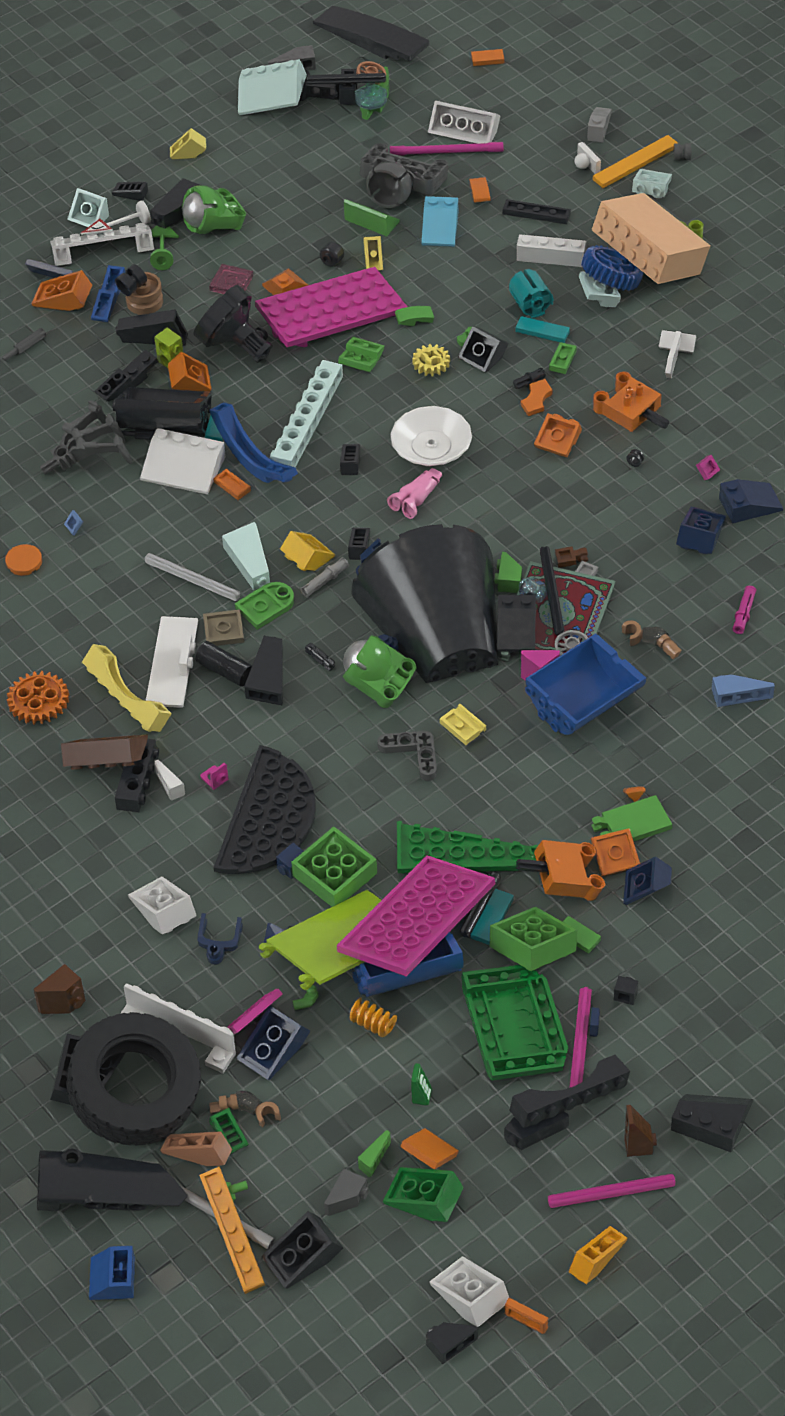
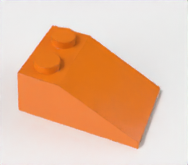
(63, 292)

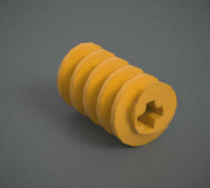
(372, 1019)

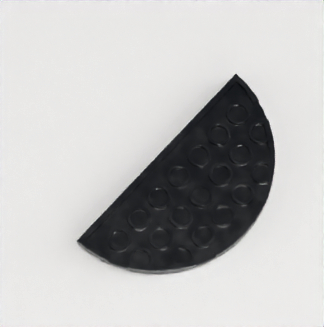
(270, 815)

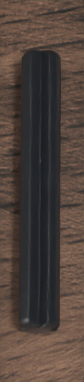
(478, 909)

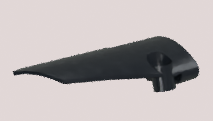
(103, 1182)

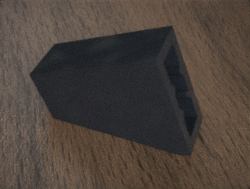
(524, 1137)

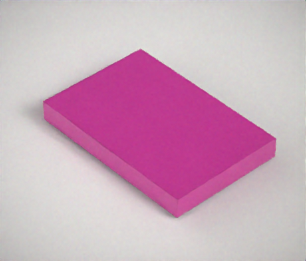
(254, 1011)

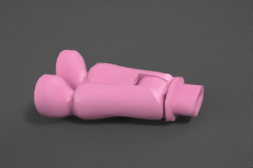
(414, 493)

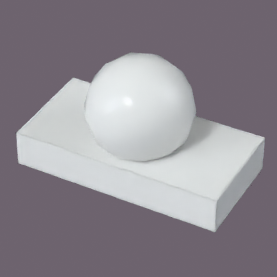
(586, 158)

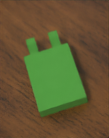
(642, 817)

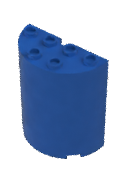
(582, 685)
(442, 960)

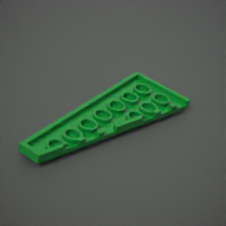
(457, 848)

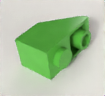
(509, 574)

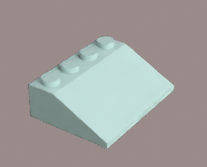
(270, 87)

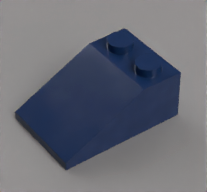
(748, 499)
(700, 530)
(272, 1043)

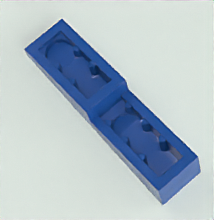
(107, 295)

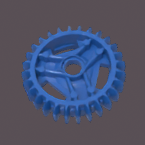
(611, 268)

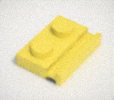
(462, 724)

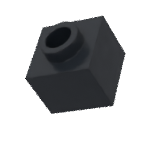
(626, 990)

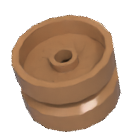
(147, 297)

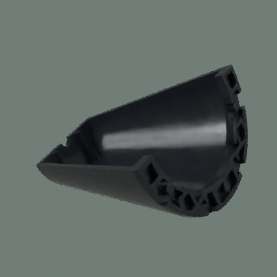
(435, 598)

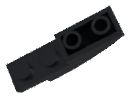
(131, 376)

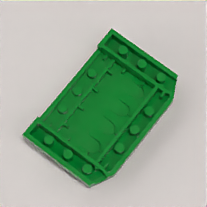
(514, 1021)

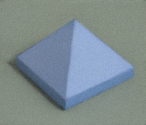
(73, 522)

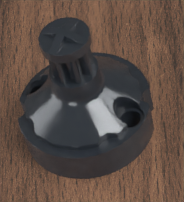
(228, 322)

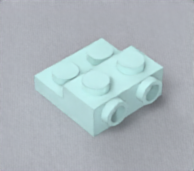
(651, 183)
(598, 291)

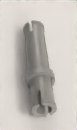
(330, 572)

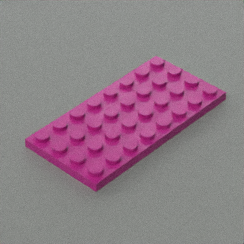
(330, 306)
(415, 915)

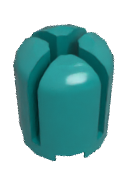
(530, 293)

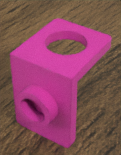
(217, 775)

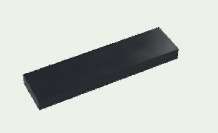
(536, 211)

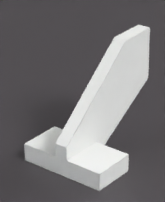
(676, 343)

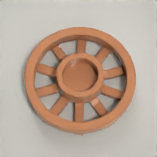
(370, 69)

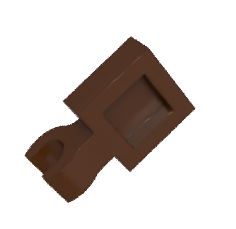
(568, 556)

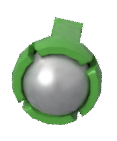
(211, 210)
(377, 670)

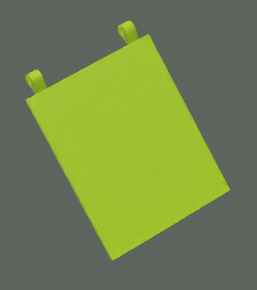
(314, 941)

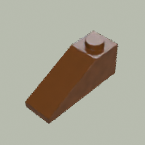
(638, 1134)

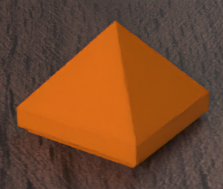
(634, 792)

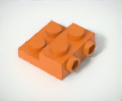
(558, 434)

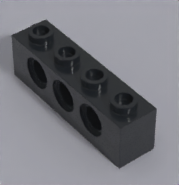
(136, 780)

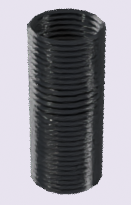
(223, 663)

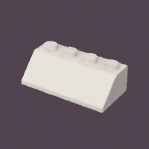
(463, 123)
(551, 250)

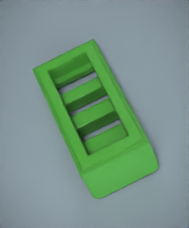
(374, 1153)

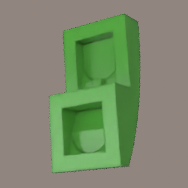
(411, 314)

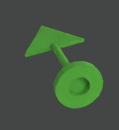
(162, 258)

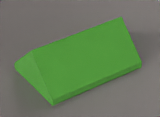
(369, 218)

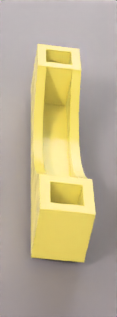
(104, 666)

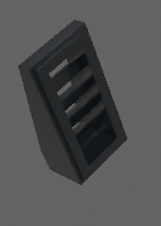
(134, 191)
(350, 459)
(358, 542)

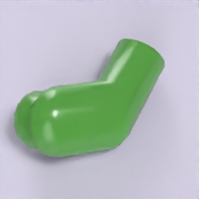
(308, 1000)

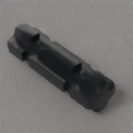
(320, 656)

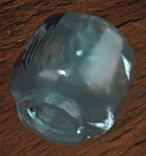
(533, 586)

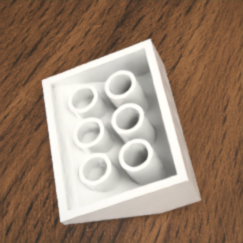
(183, 461)

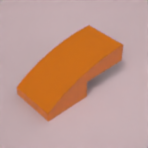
(479, 189)

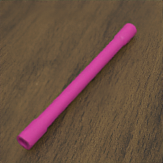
(456, 148)

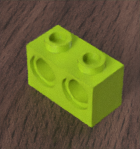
(167, 346)

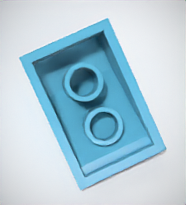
(440, 221)

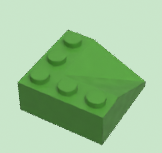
(334, 867)
(533, 938)

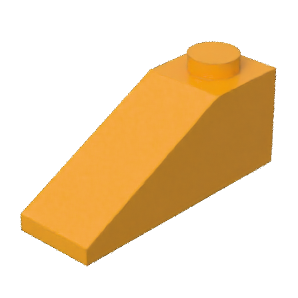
(596, 1254)

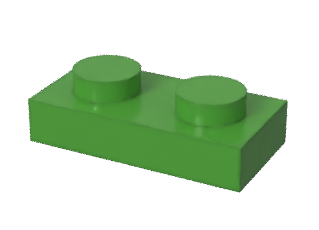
(562, 358)

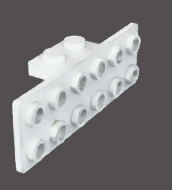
(172, 661)

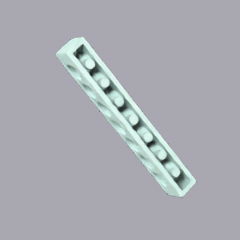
(307, 414)

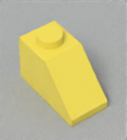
(188, 146)
(373, 252)

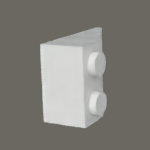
(163, 905)
(471, 1290)

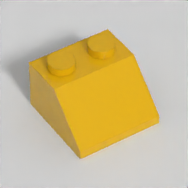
(306, 551)

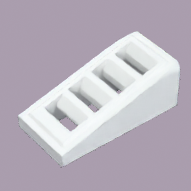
(171, 783)

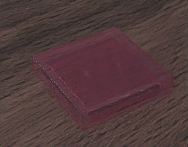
(228, 276)

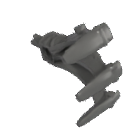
(77, 440)

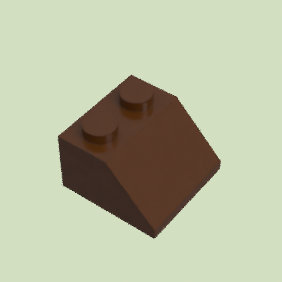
(60, 992)

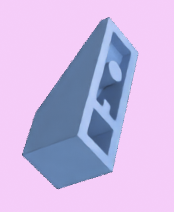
(738, 689)

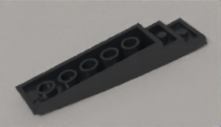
(372, 33)

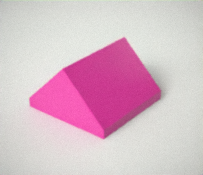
(536, 659)

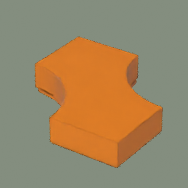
(538, 393)

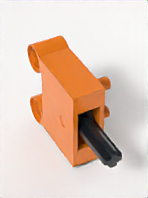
(631, 403)
(563, 869)

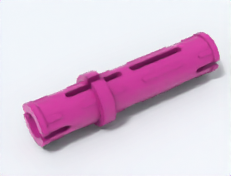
(742, 615)

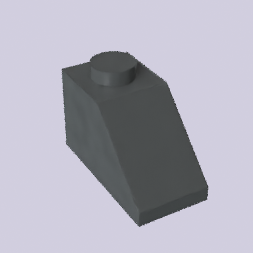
(346, 1193)

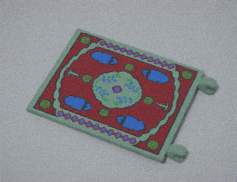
(582, 605)

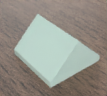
(88, 208)

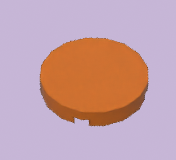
(23, 559)

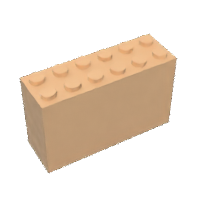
(650, 238)

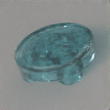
(371, 96)

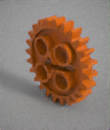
(38, 697)

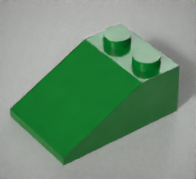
(424, 1193)

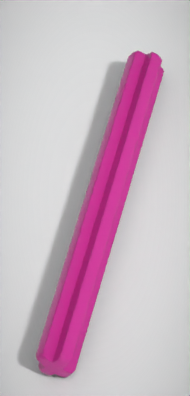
(581, 1033)
(611, 1190)

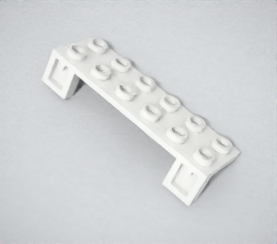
(61, 246)
(189, 1024)

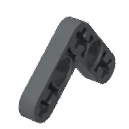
(415, 745)

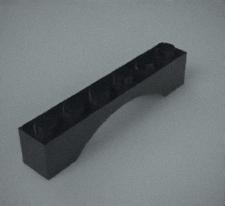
(536, 1105)

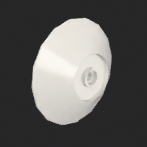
(431, 435)

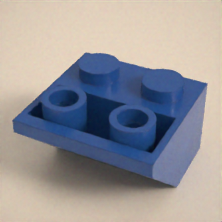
(112, 1274)

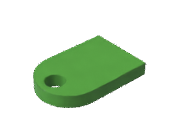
(266, 604)

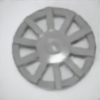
(569, 642)

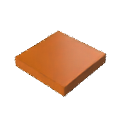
(615, 852)
(429, 1148)

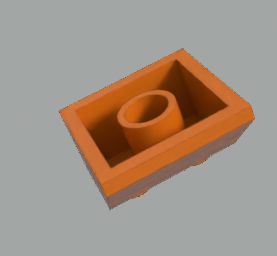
(188, 374)

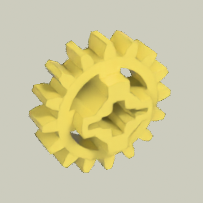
(431, 360)

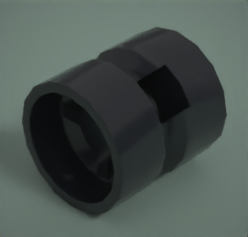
(130, 280)

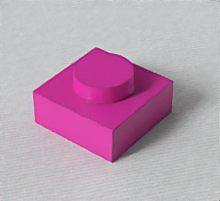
(708, 467)

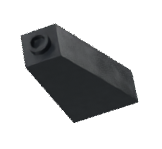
(169, 208)
(145, 327)
(266, 674)

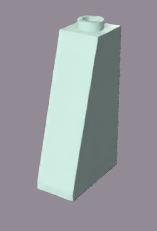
(247, 554)

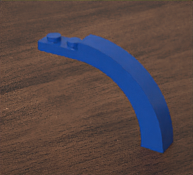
(244, 448)

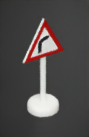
(101, 226)

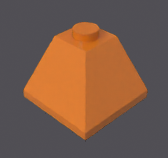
(284, 282)

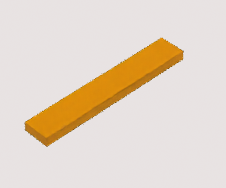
(634, 161)
(232, 1230)

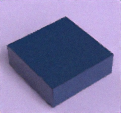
(594, 1023)

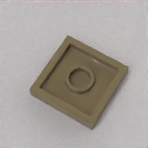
(223, 627)

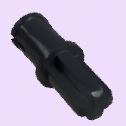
(528, 378)

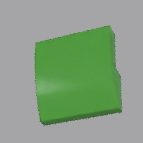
(361, 354)

